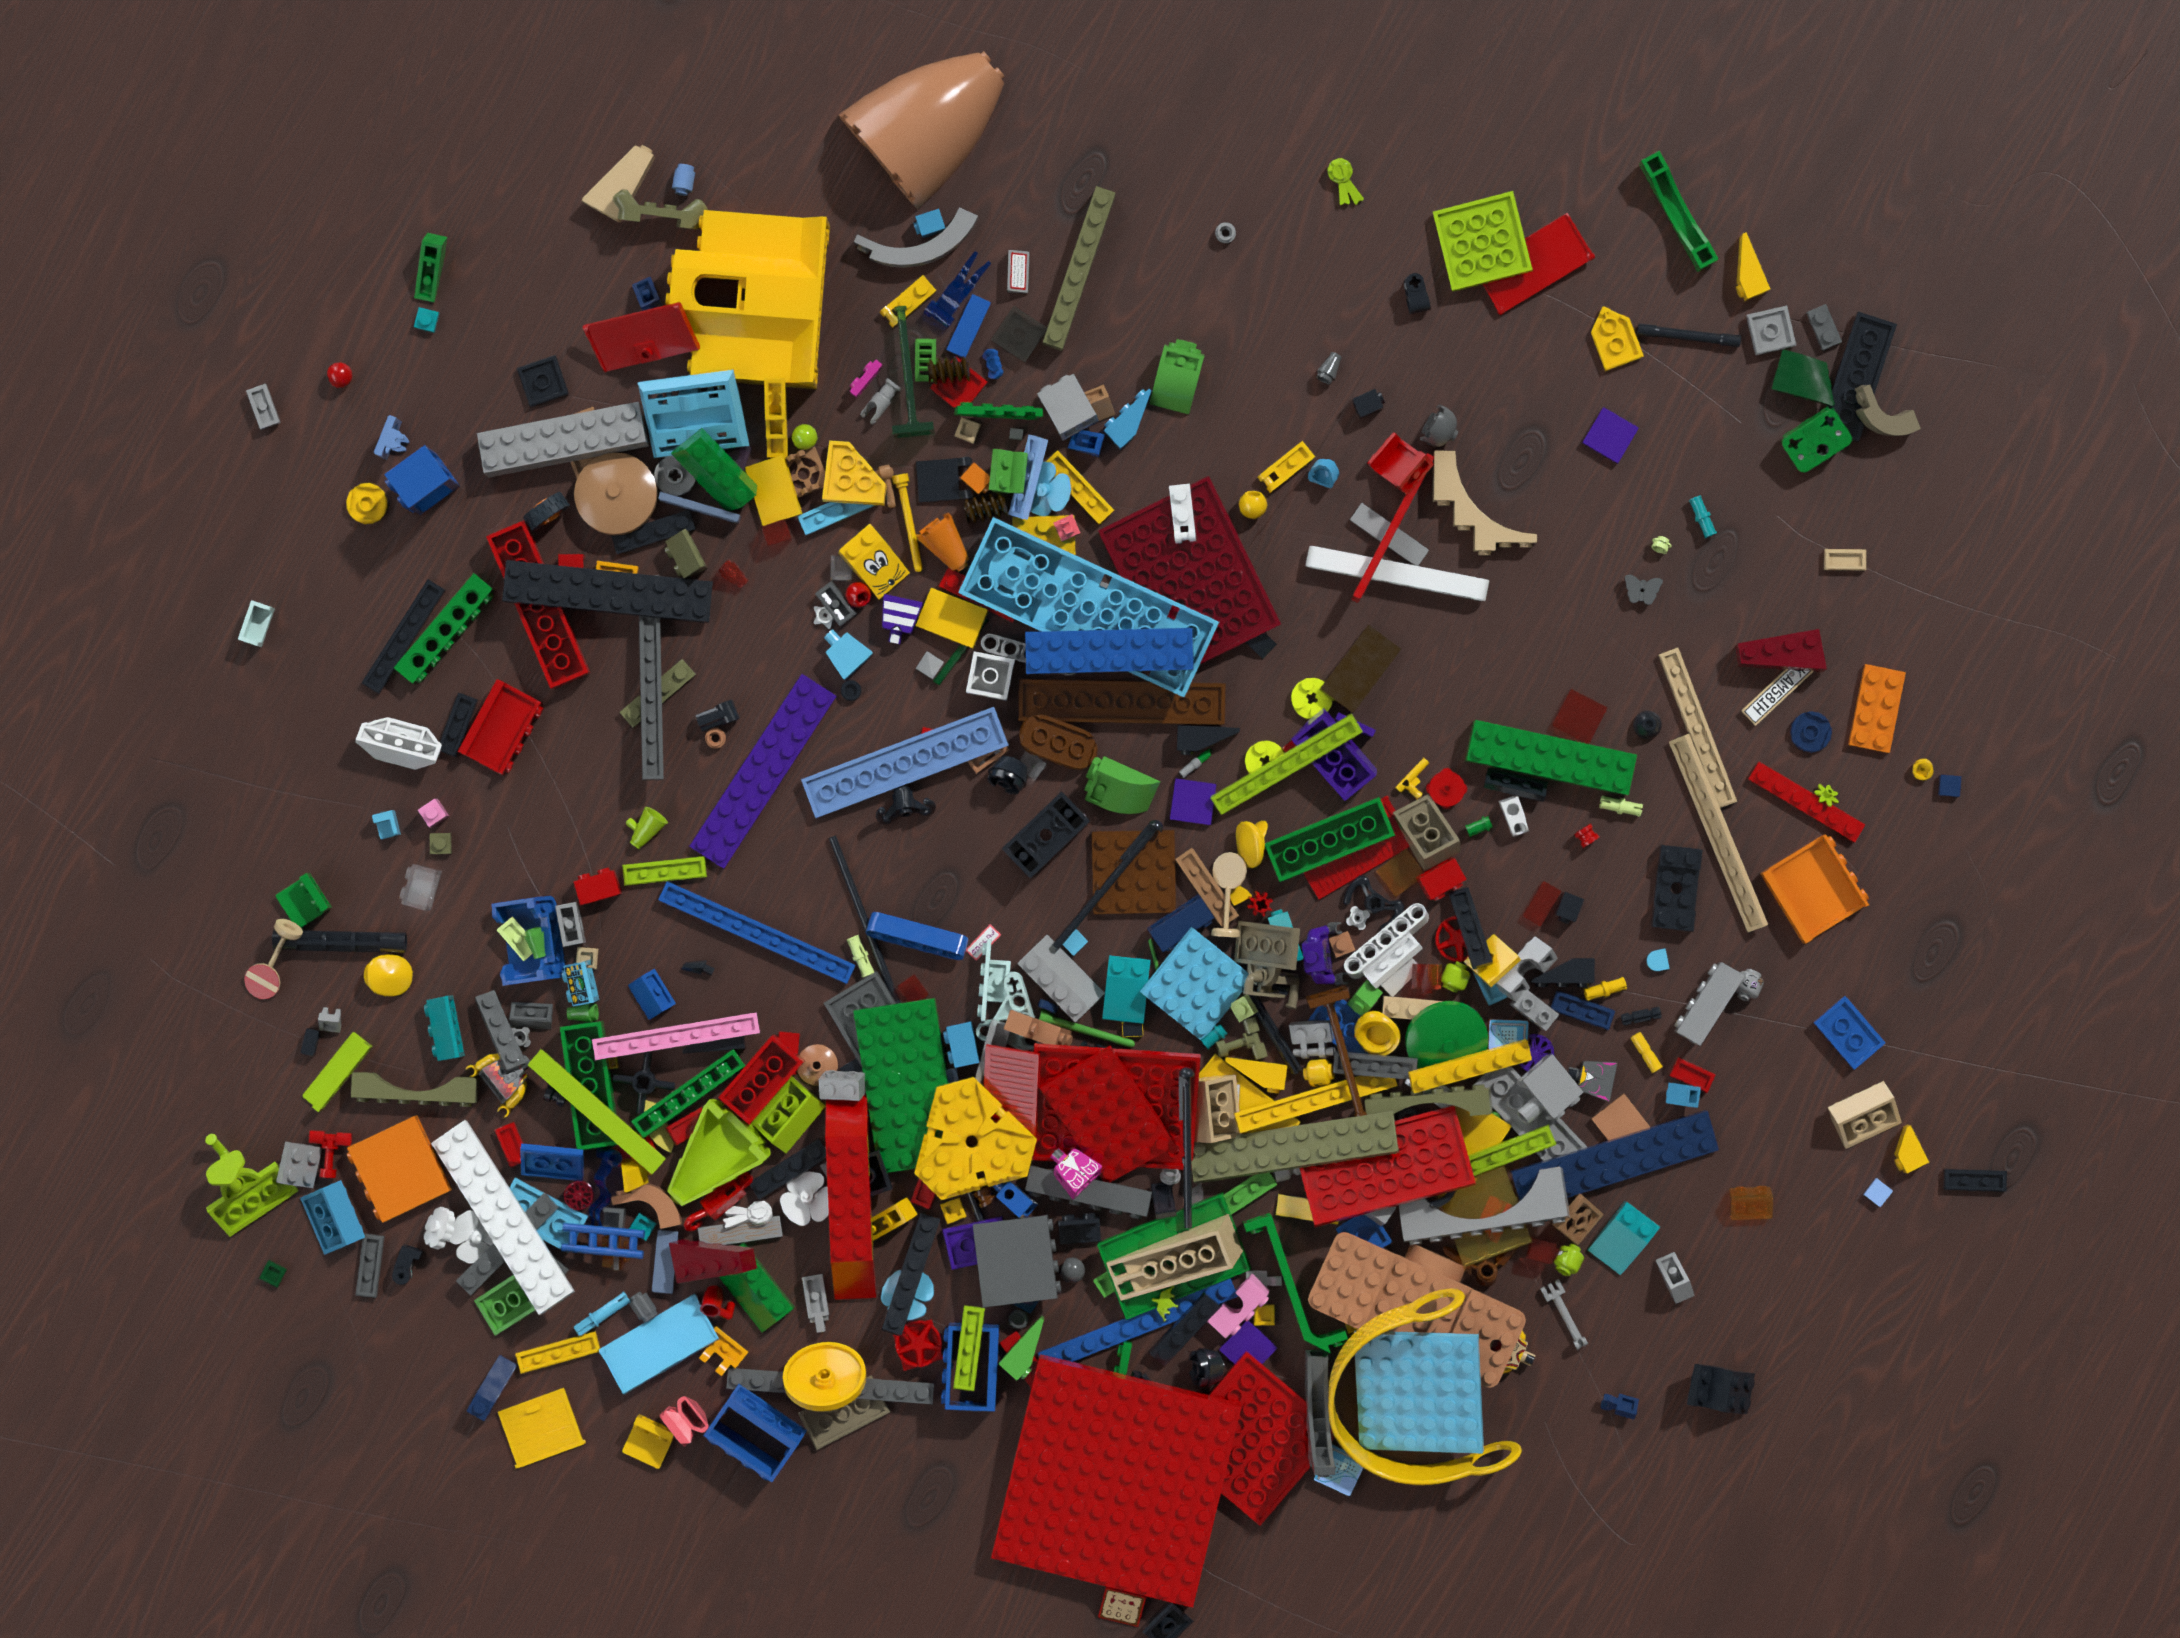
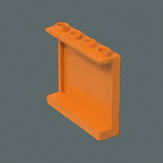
(1815, 888)
(398, 1169)

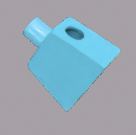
(846, 653)

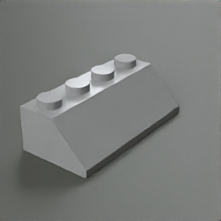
(1061, 978)
(1709, 1003)

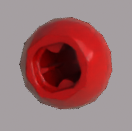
(339, 375)
(858, 594)

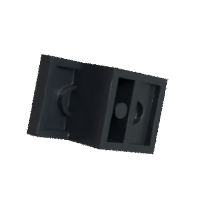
(1721, 1389)

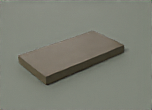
(831, 1425)

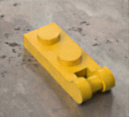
(911, 297)
(1287, 466)

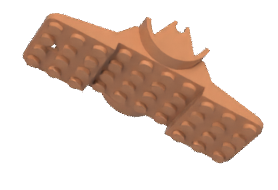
(1369, 1280)

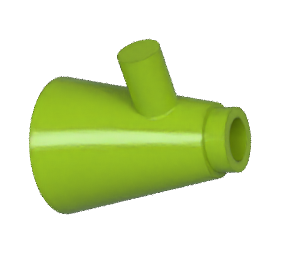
(648, 826)

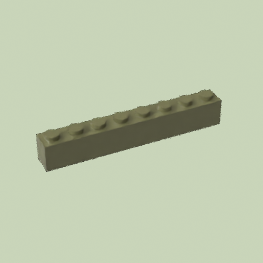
(1079, 268)

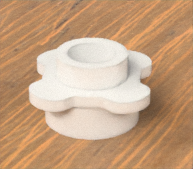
(1363, 917)

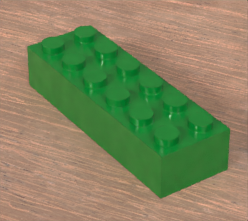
(1329, 839)
(592, 1074)

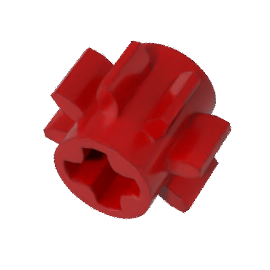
(1257, 897)

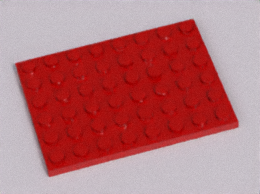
(1154, 1074)

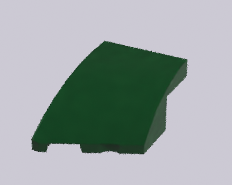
(1803, 378)

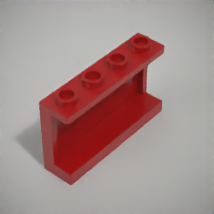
(501, 727)

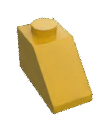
(1909, 1151)
(633, 1174)

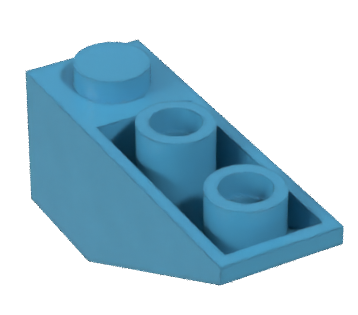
(1125, 427)

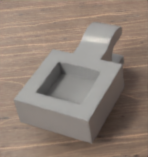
(1266, 1280)

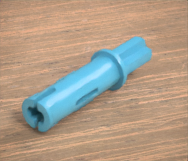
(602, 1314)

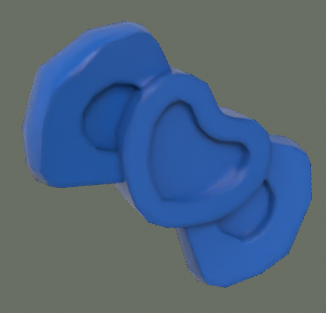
(993, 363)

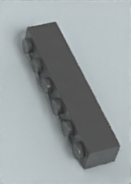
(1097, 1194)

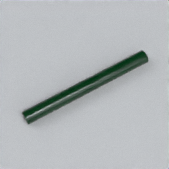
(952, 661)

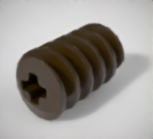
(948, 370)
(985, 507)

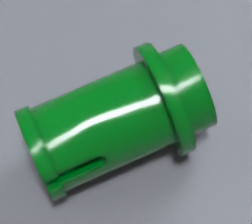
(1479, 826)

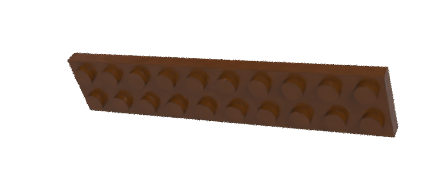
(1121, 702)

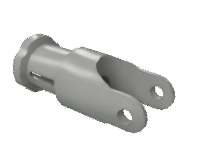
(881, 400)

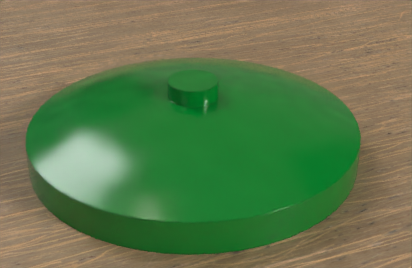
(1445, 1033)

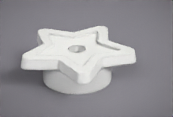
(820, 611)

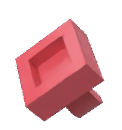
(1067, 528)

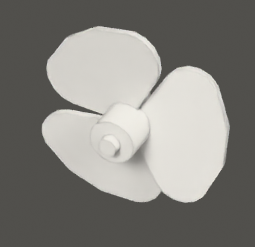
(797, 1203)
(469, 1228)

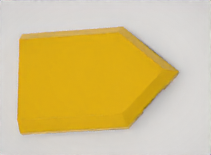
(1615, 339)

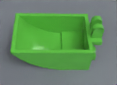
(1177, 376)
(1119, 787)

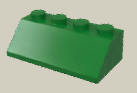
(715, 471)
(758, 1295)

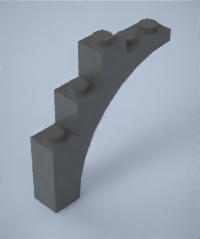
(1318, 1424)

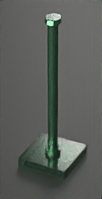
(913, 427)

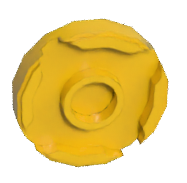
(367, 503)

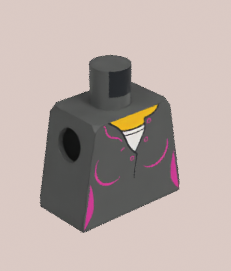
(1595, 1078)

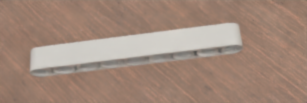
(1398, 573)

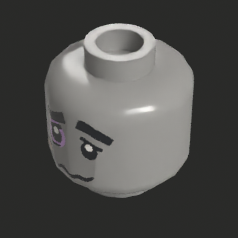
(1750, 985)

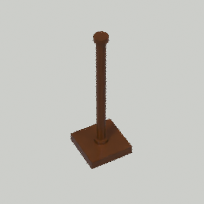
(1328, 999)

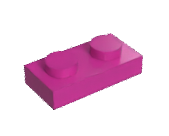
(871, 371)

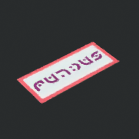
(975, 948)

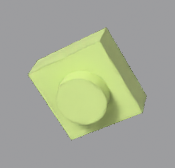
(1243, 1008)

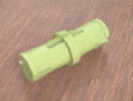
(1620, 806)
(860, 956)

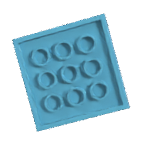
(1196, 984)

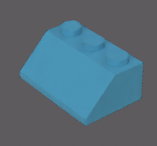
(332, 1217)

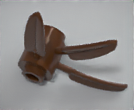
(1483, 1268)

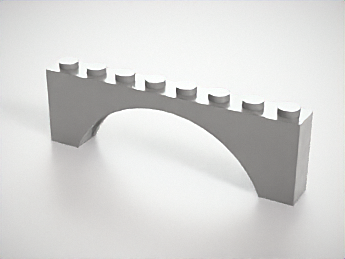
(1543, 1203)

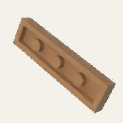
(1205, 885)

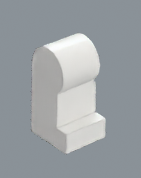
(1514, 815)

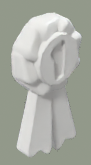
(757, 1213)

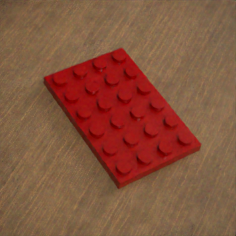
(1108, 1114)

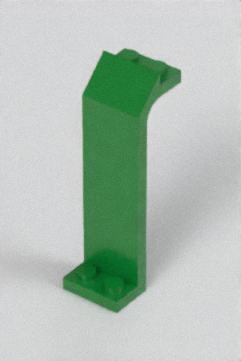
(1322, 1341)

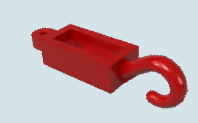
(718, 1202)

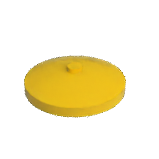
(824, 1376)

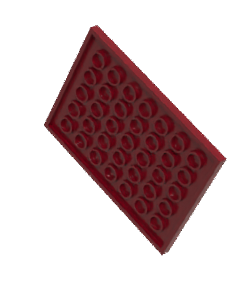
(1202, 574)

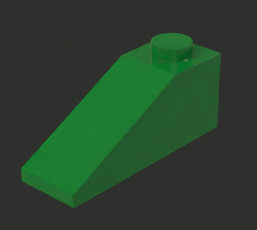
(430, 266)

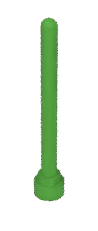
(1047, 1017)

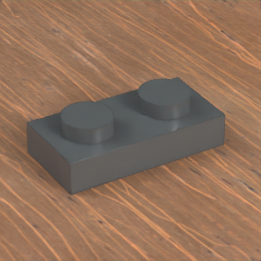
(1824, 327)

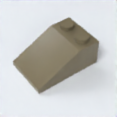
(1427, 832)

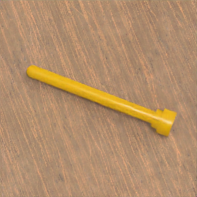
(901, 482)

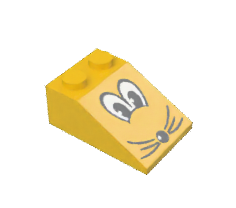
(873, 561)

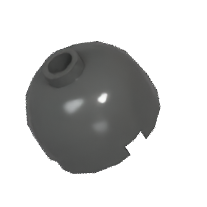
(1440, 427)

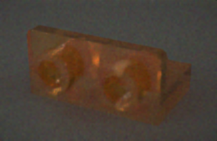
(1751, 1203)

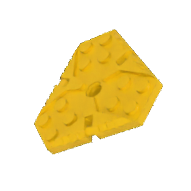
(949, 1163)

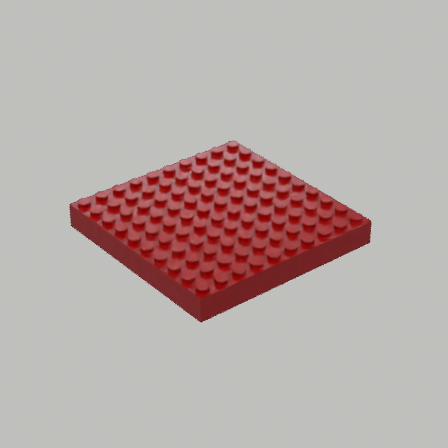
(1116, 1480)

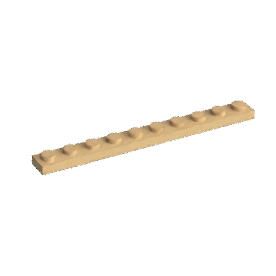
(1718, 833)

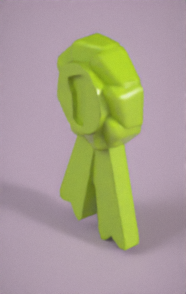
(1340, 173)

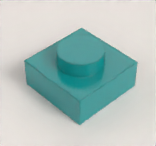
(426, 319)

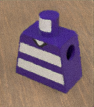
(899, 616)

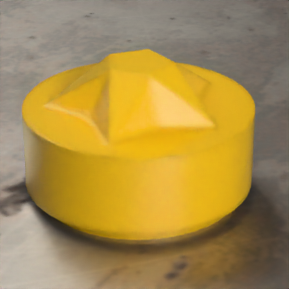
(1922, 769)

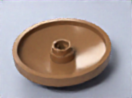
(615, 494)

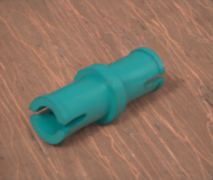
(1702, 516)

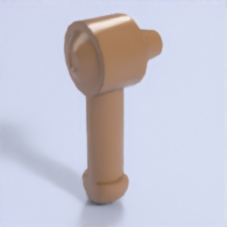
(885, 473)

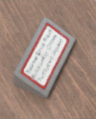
(1018, 271)

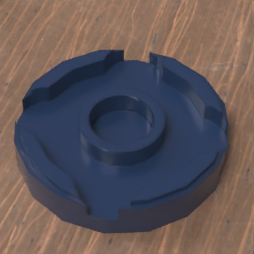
(1810, 731)

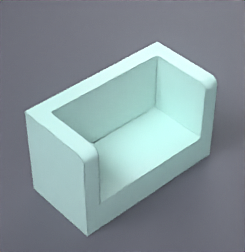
(256, 623)

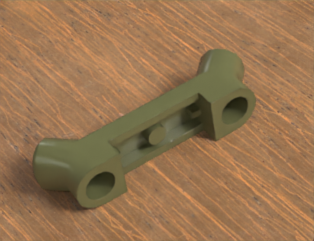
(631, 211)

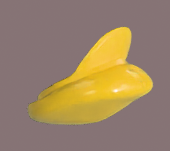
(1251, 842)
(388, 975)
(1377, 1033)

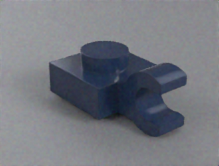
(1623, 1405)

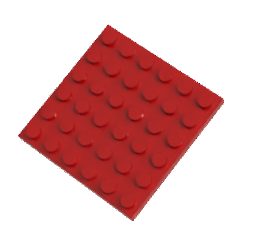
(1269, 1438)

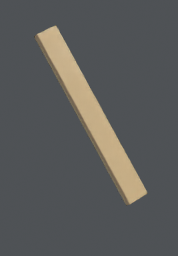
(1697, 726)

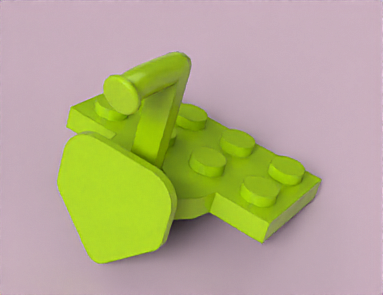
(243, 1198)

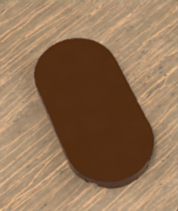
(1058, 742)

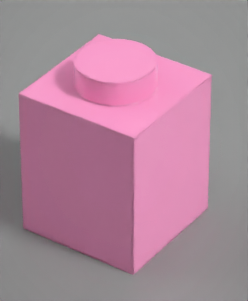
(433, 813)

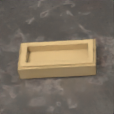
(1845, 559)

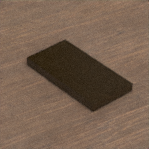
(1360, 669)

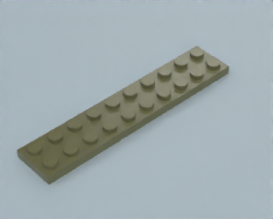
(1295, 1147)

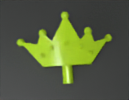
(1164, 1302)

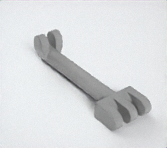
(1579, 1341)

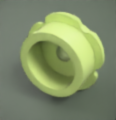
(1661, 544)

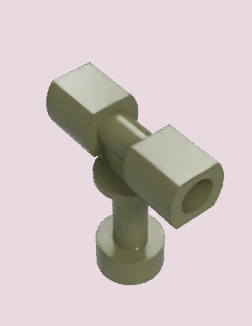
(1250, 1040)

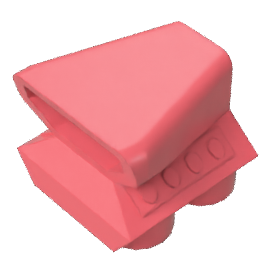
(685, 1420)

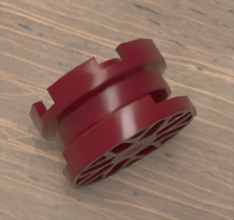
(578, 1195)

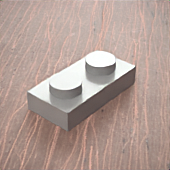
(263, 406)

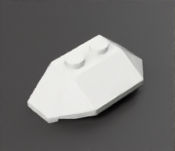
(399, 743)

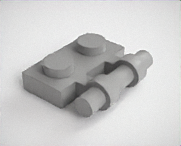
(1312, 1032)

